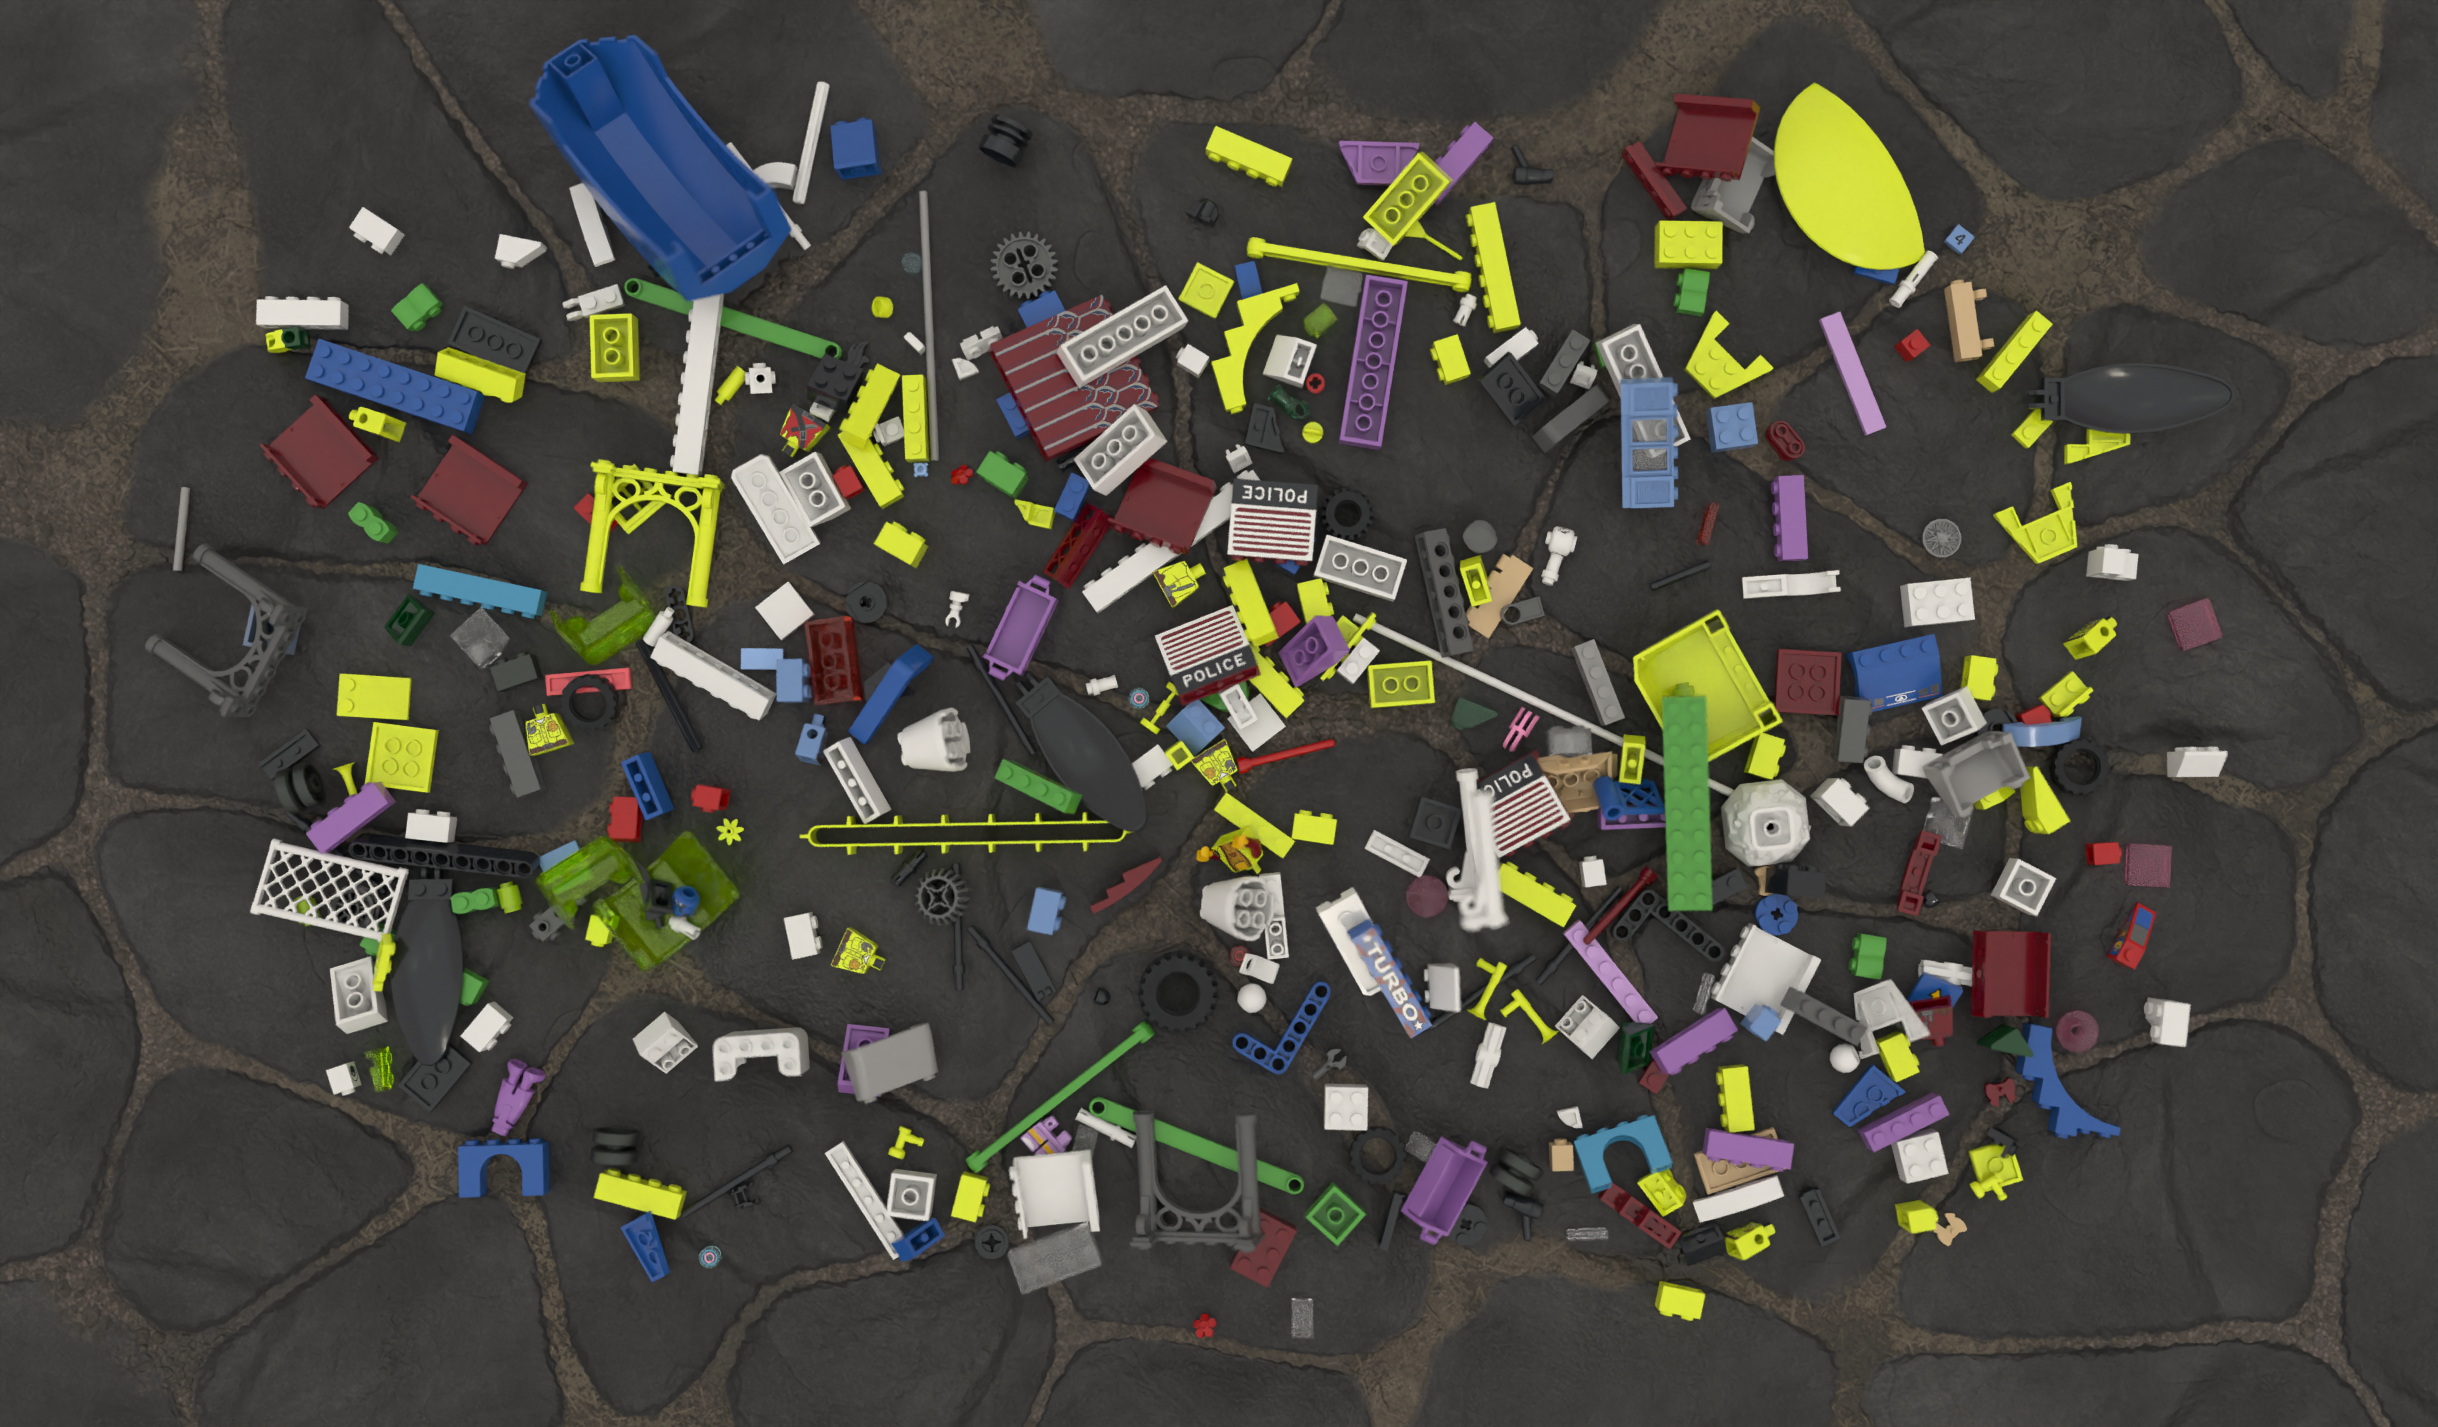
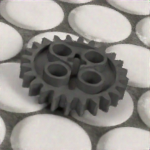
(1042, 259)

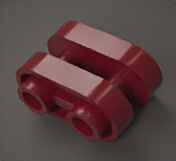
(1784, 441)

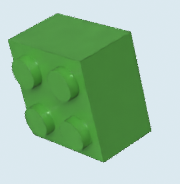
(1002, 474)
(1335, 1213)

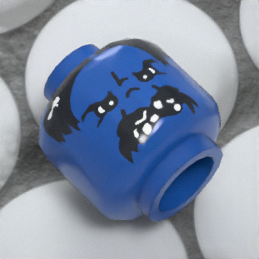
(685, 901)

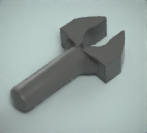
(1329, 1063)

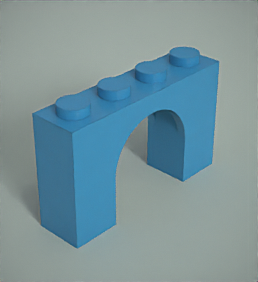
(1642, 1132)

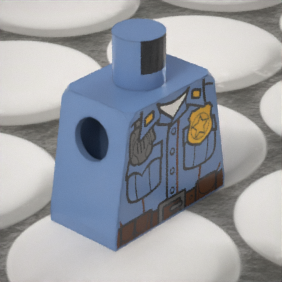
(810, 749)

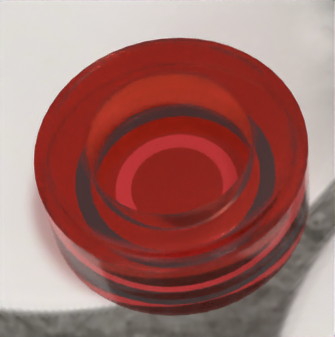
(1237, 955)

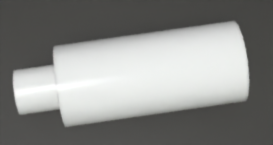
(659, 626)

